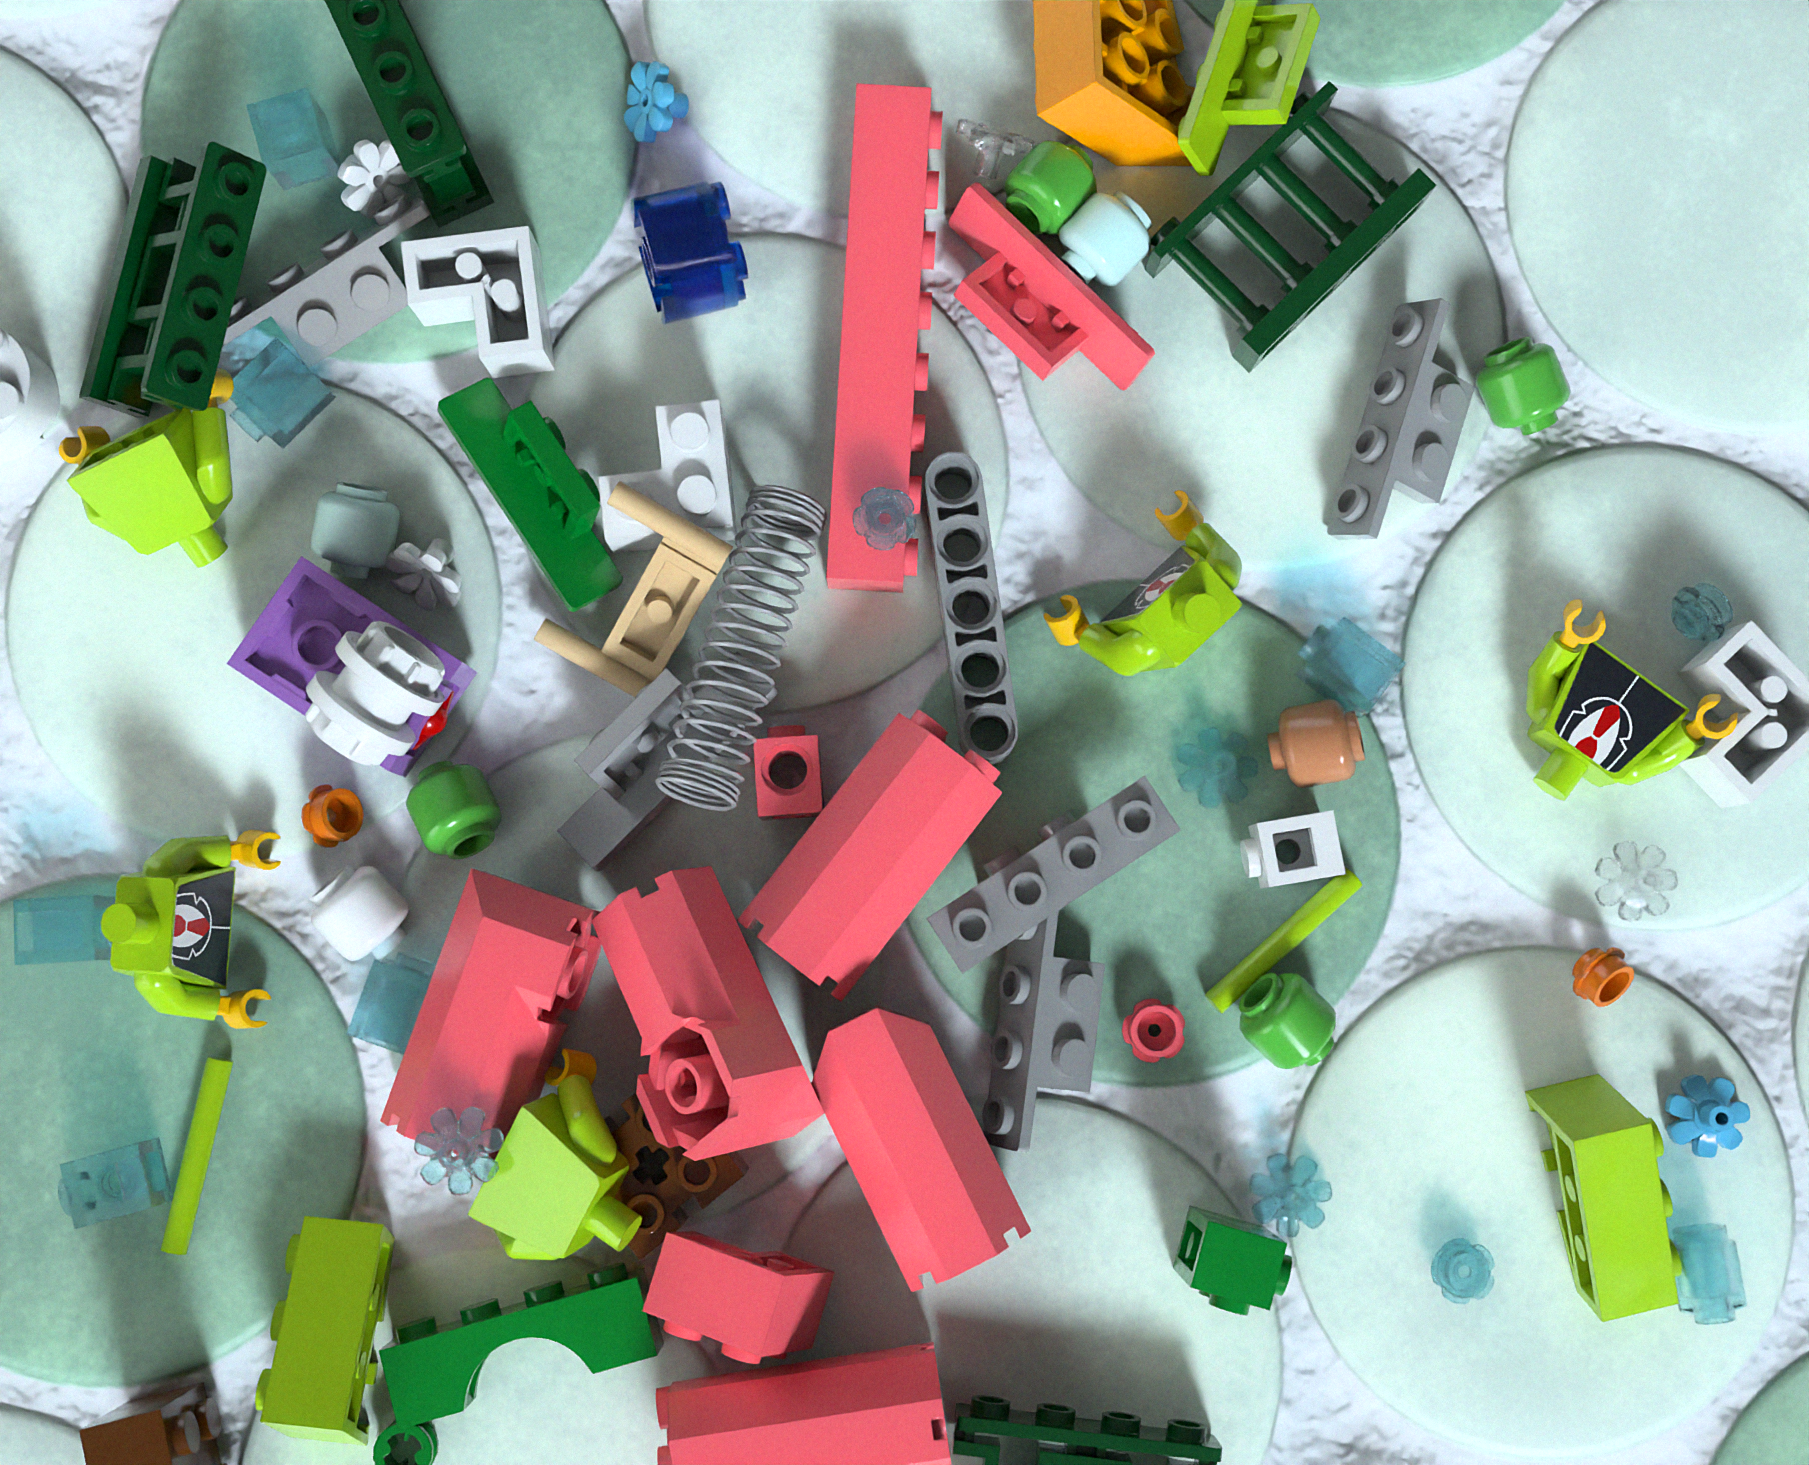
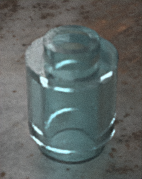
(1710, 1275)

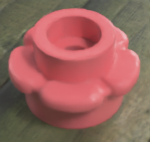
(1171, 1027)

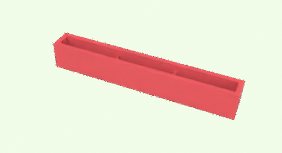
(881, 327)

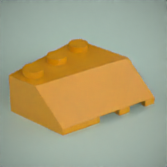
(1112, 77)

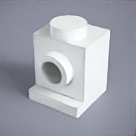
(1315, 845)

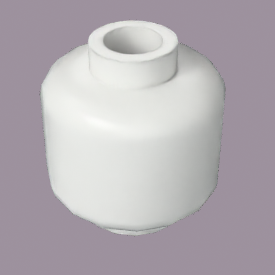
(360, 913)

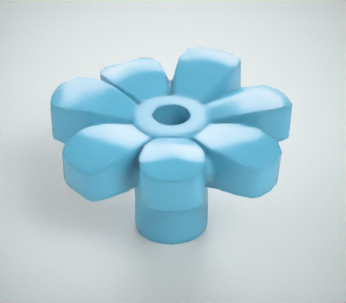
(652, 101)
(1706, 1115)

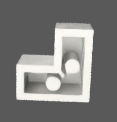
(488, 280)
(691, 483)
(1771, 712)

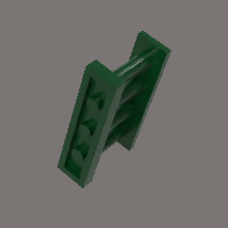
(1303, 284)

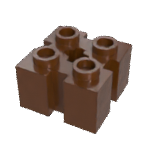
(661, 1198)

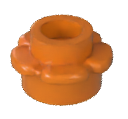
(344, 815)
(1602, 976)

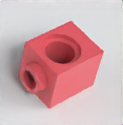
(798, 802)

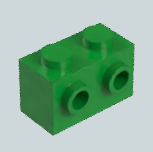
(1232, 1261)

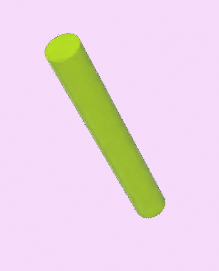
(1283, 940)
(196, 1156)

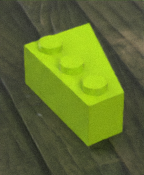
(1610, 1197)
(327, 1330)

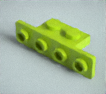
(1246, 74)

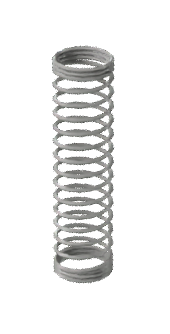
(678, 774)

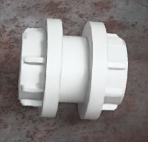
(370, 700)

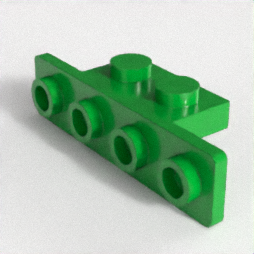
(536, 488)

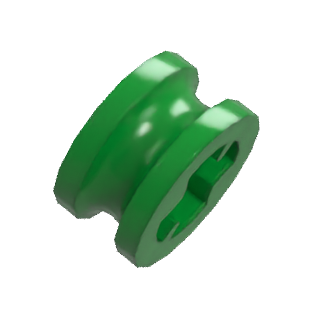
(388, 1441)

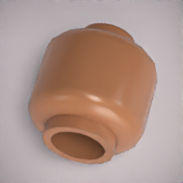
(1317, 743)

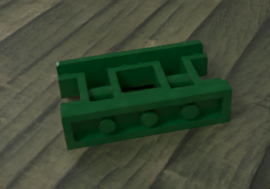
(411, 106)
(174, 282)
(1083, 1438)

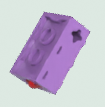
(299, 638)

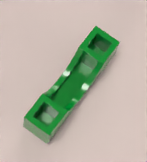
(438, 1368)

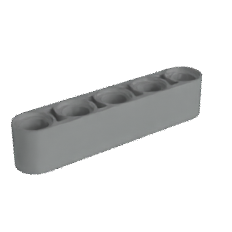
(970, 578)

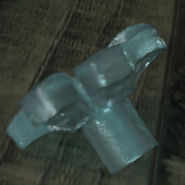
(1206, 775)
(470, 1143)
(1280, 1187)

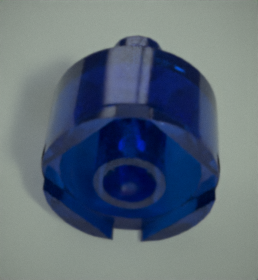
(689, 251)

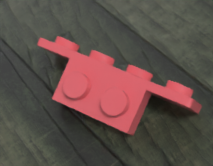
(1036, 300)

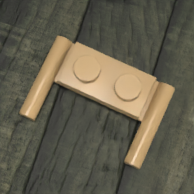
(659, 605)

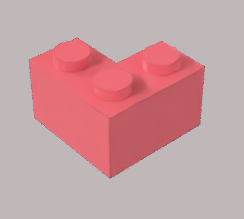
(739, 1297)

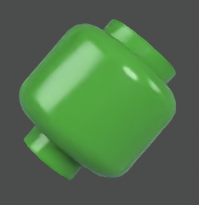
(1049, 186)
(1523, 385)
(454, 809)
(1287, 1020)

